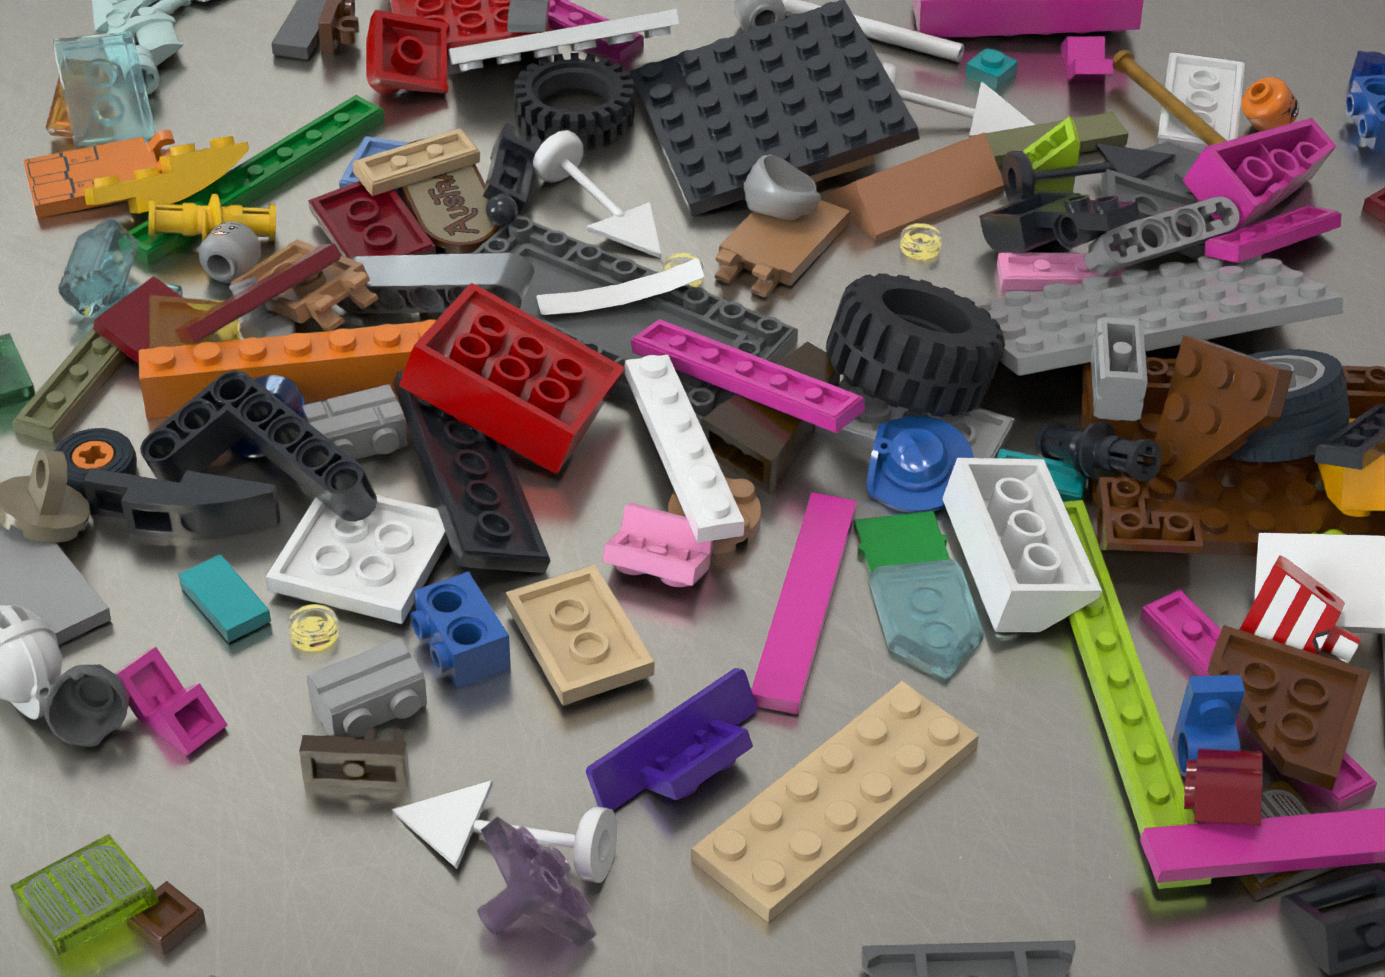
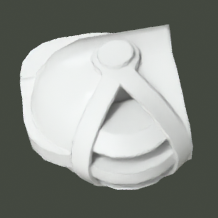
(27, 660)

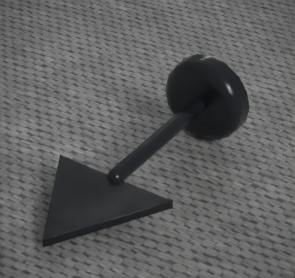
(1020, 176)

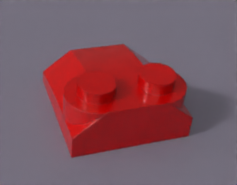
(406, 54)

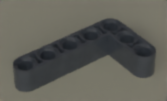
(242, 408)

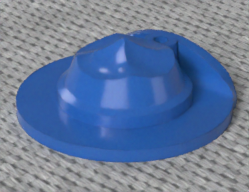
(914, 463)

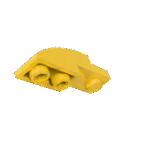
(183, 175)

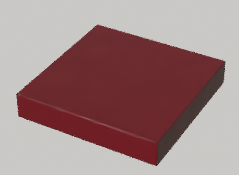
(128, 320)

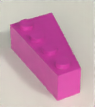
(1260, 168)

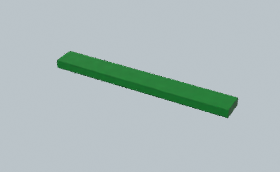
(271, 168)

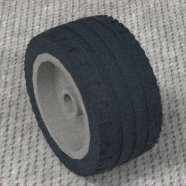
(1311, 412)

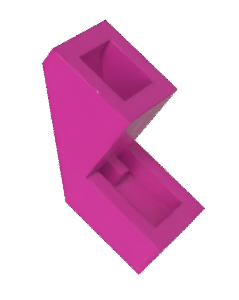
(1086, 59)
(160, 701)

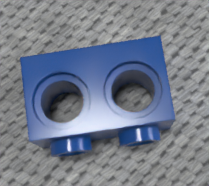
(1367, 110)
(461, 630)

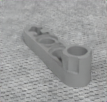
(1109, 253)

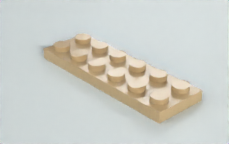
(833, 800)

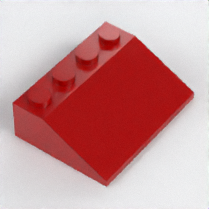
(510, 377)

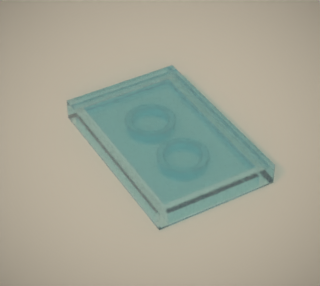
(103, 88)

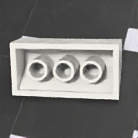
(1019, 542)

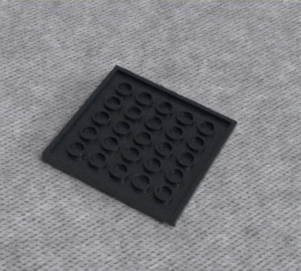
(780, 90)

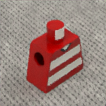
(1300, 613)

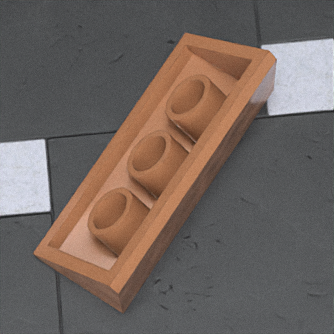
(922, 188)

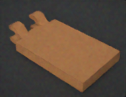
(777, 247)
(317, 293)

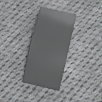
(528, 16)

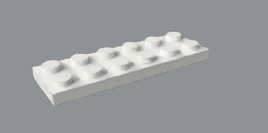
(578, 37)

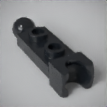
(509, 176)

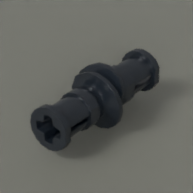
(1099, 451)

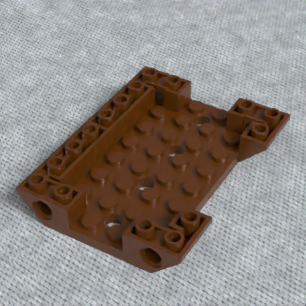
(1204, 513)

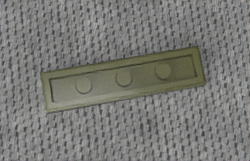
(1091, 129)
(69, 389)

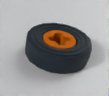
(108, 446)

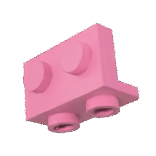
(658, 546)

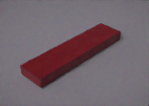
(258, 294)

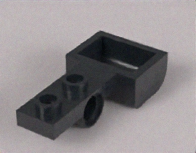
(1053, 216)

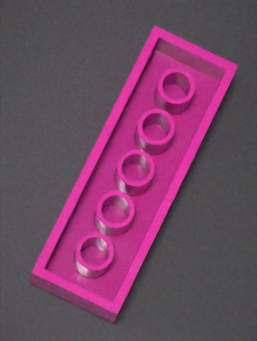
(1016, 17)

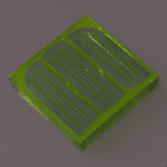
(84, 894)

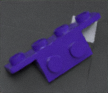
(680, 746)

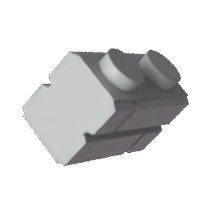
(1118, 369)
(361, 422)
(367, 690)

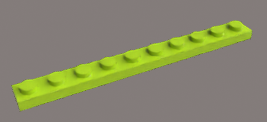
(1126, 701)

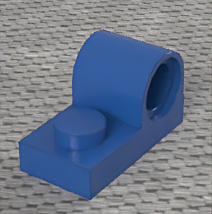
(1208, 716)

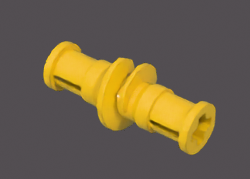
(201, 220)

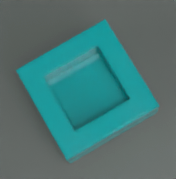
(991, 68)

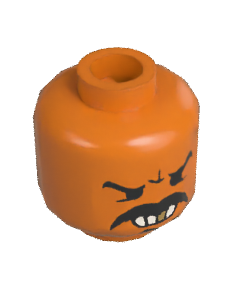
(1269, 104)

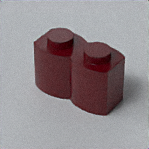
(1225, 786)

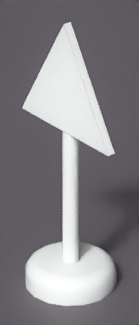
(990, 113)
(634, 228)
(451, 819)

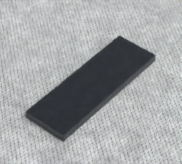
(474, 490)

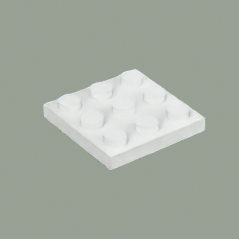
(362, 563)

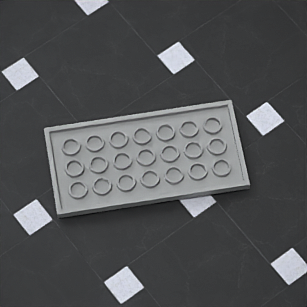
(1179, 299)

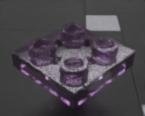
(535, 886)

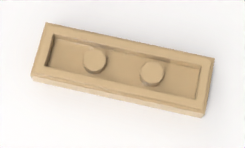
(416, 161)

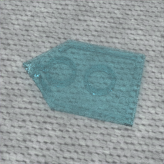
(927, 612)

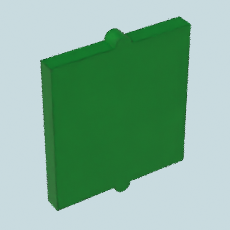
(900, 539)

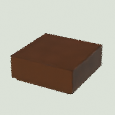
(168, 919)

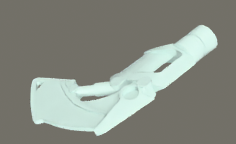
(150, 28)

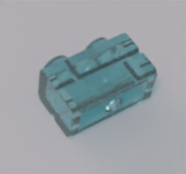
(98, 267)

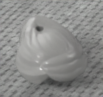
(780, 189)

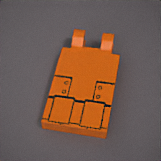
(60, 177)

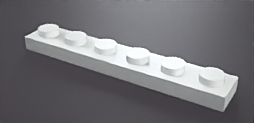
(684, 449)

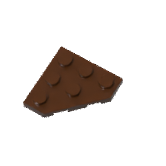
(1215, 405)
(1293, 702)

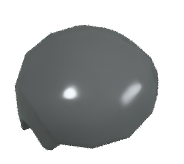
(86, 705)

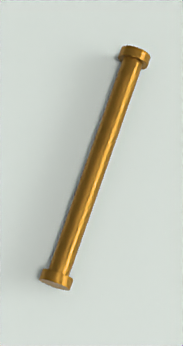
(1124, 63)

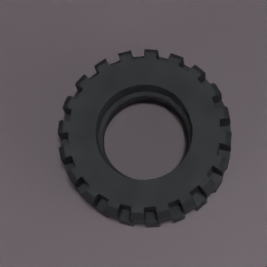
(914, 344)

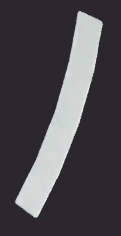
(621, 293)

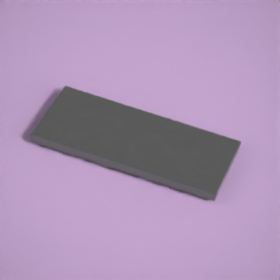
(574, 266)

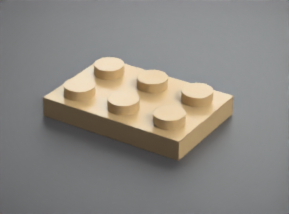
(579, 634)

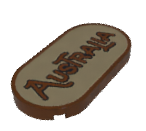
(451, 209)

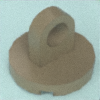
(44, 502)

